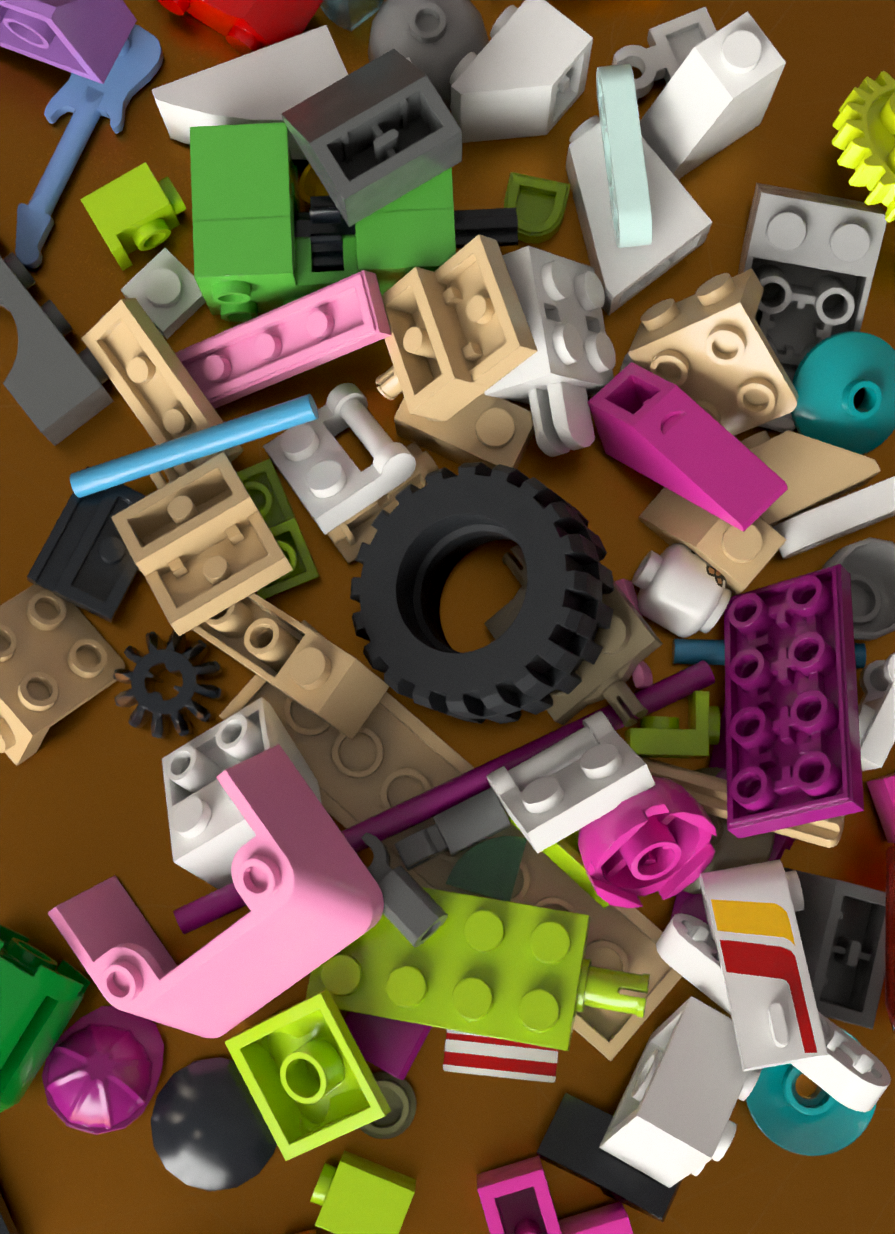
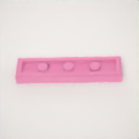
(288, 339)

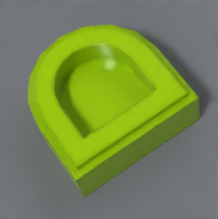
(538, 205)

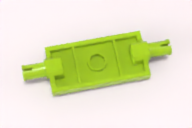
(484, 973)

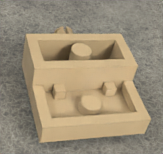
(454, 331)
(200, 542)

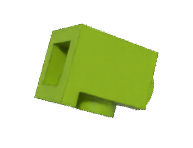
(134, 212)

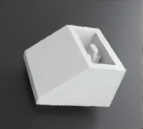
(522, 75)
(201, 815)

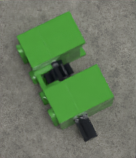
(264, 252)

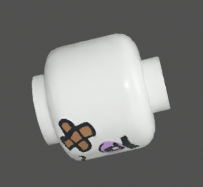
(680, 591)

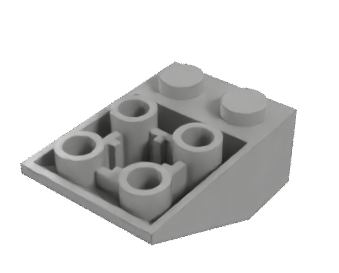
(814, 266)

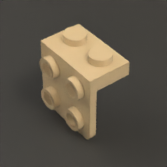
(717, 352)
(47, 667)

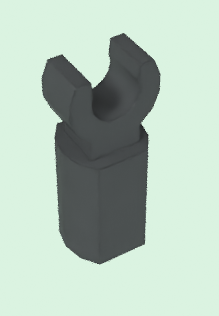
(455, 829)
(404, 899)

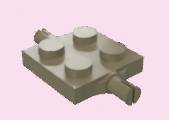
(623, 649)

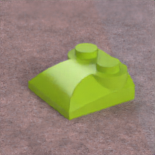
(307, 1075)

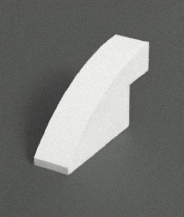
(253, 86)

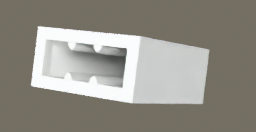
(713, 96)
(677, 219)

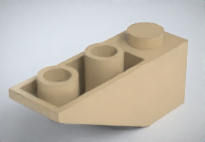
(296, 662)

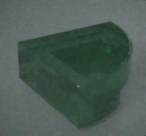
(490, 867)

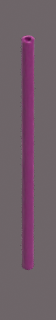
(456, 790)

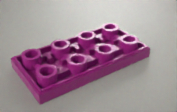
(791, 704)

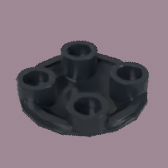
(210, 1127)

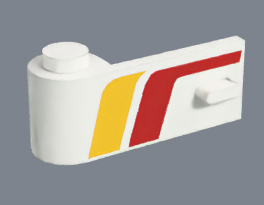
(764, 963)

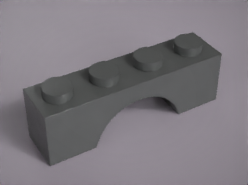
(48, 376)

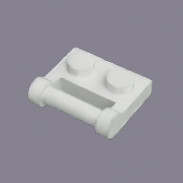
(325, 474)
(877, 712)
(571, 783)

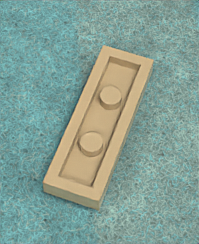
(152, 378)

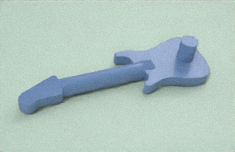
(87, 101)

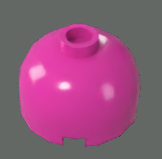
(647, 845)

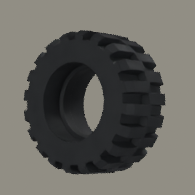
(413, 559)

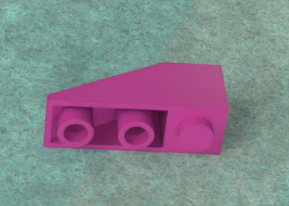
(682, 447)

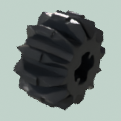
(157, 705)

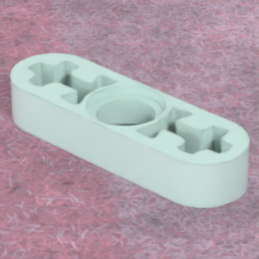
(624, 155)

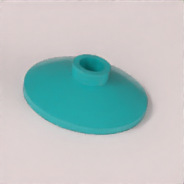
(827, 387)
(803, 1123)

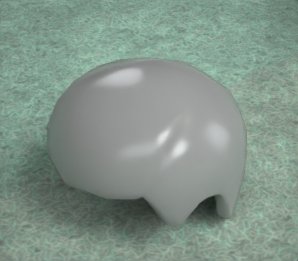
(872, 585)

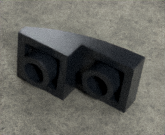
(574, 1147)

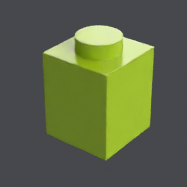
(362, 1197)

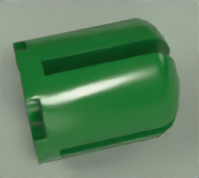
(33, 1010)

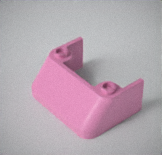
(304, 901)

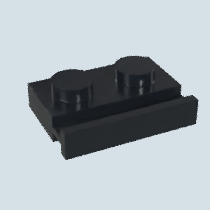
(86, 555)

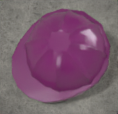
(103, 1070)

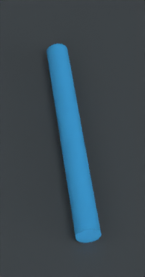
(194, 445)

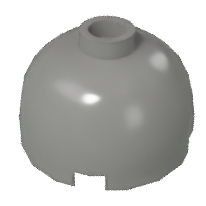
(430, 34)

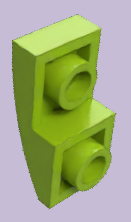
(270, 499)

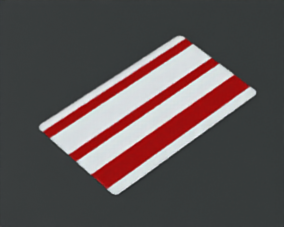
(498, 1057)

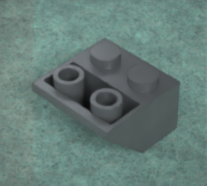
(376, 135)
(843, 946)

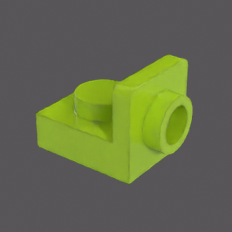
(663, 739)

